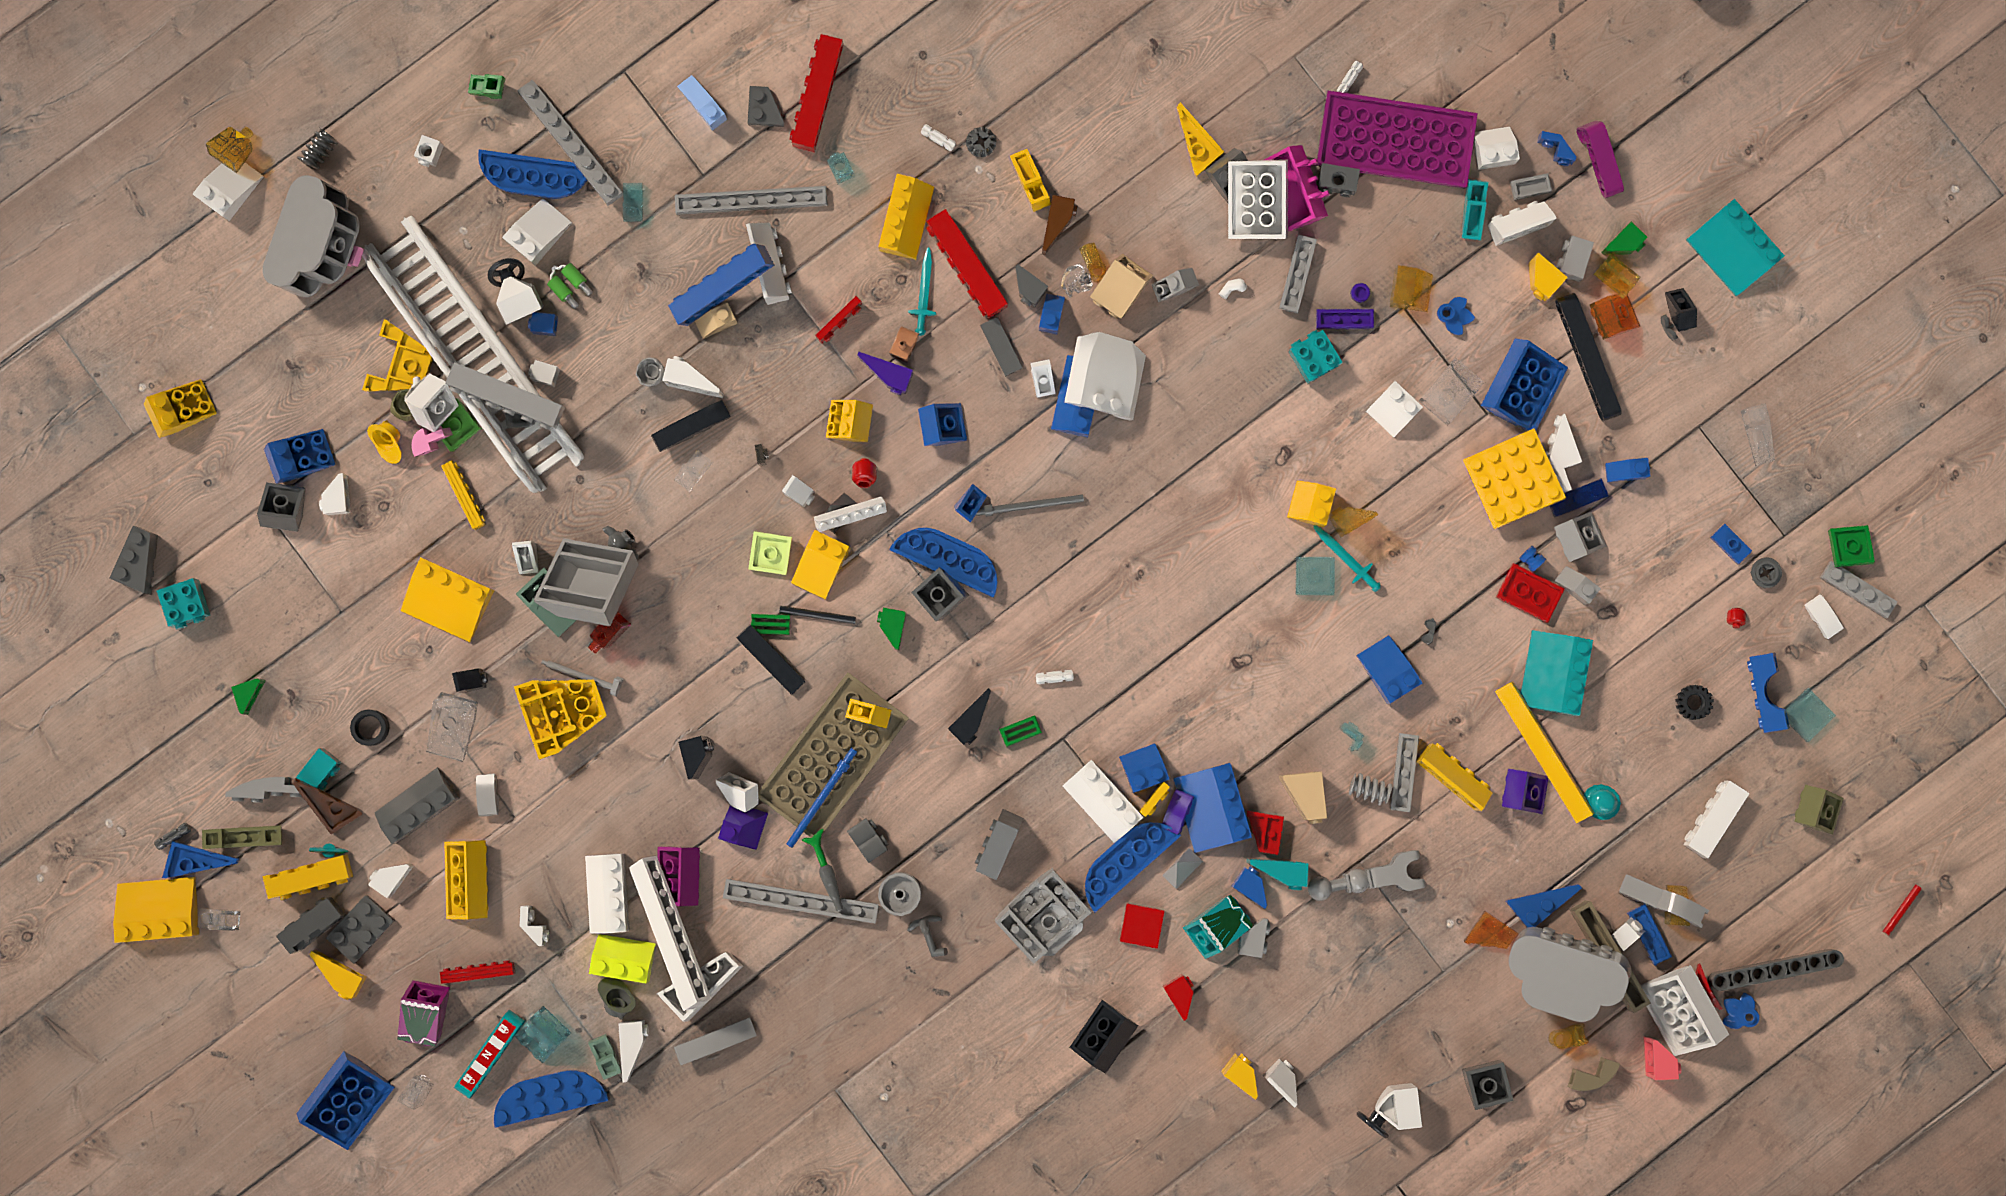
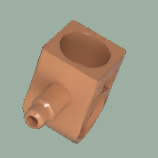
(904, 344)

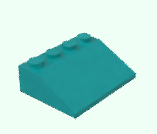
(1735, 247)
(1556, 672)

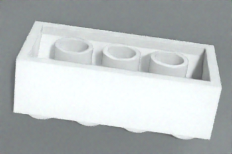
(773, 280)
(1102, 801)
(607, 893)

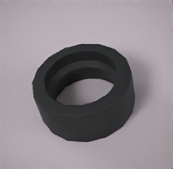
(354, 727)

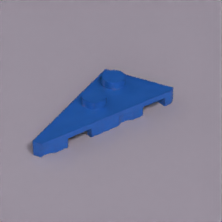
(189, 859)
(1537, 907)

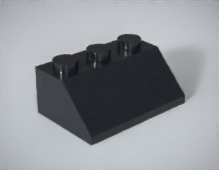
(696, 755)
(1103, 1036)

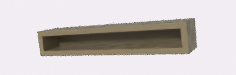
(1596, 931)

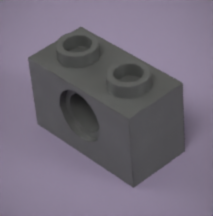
(1348, 176)

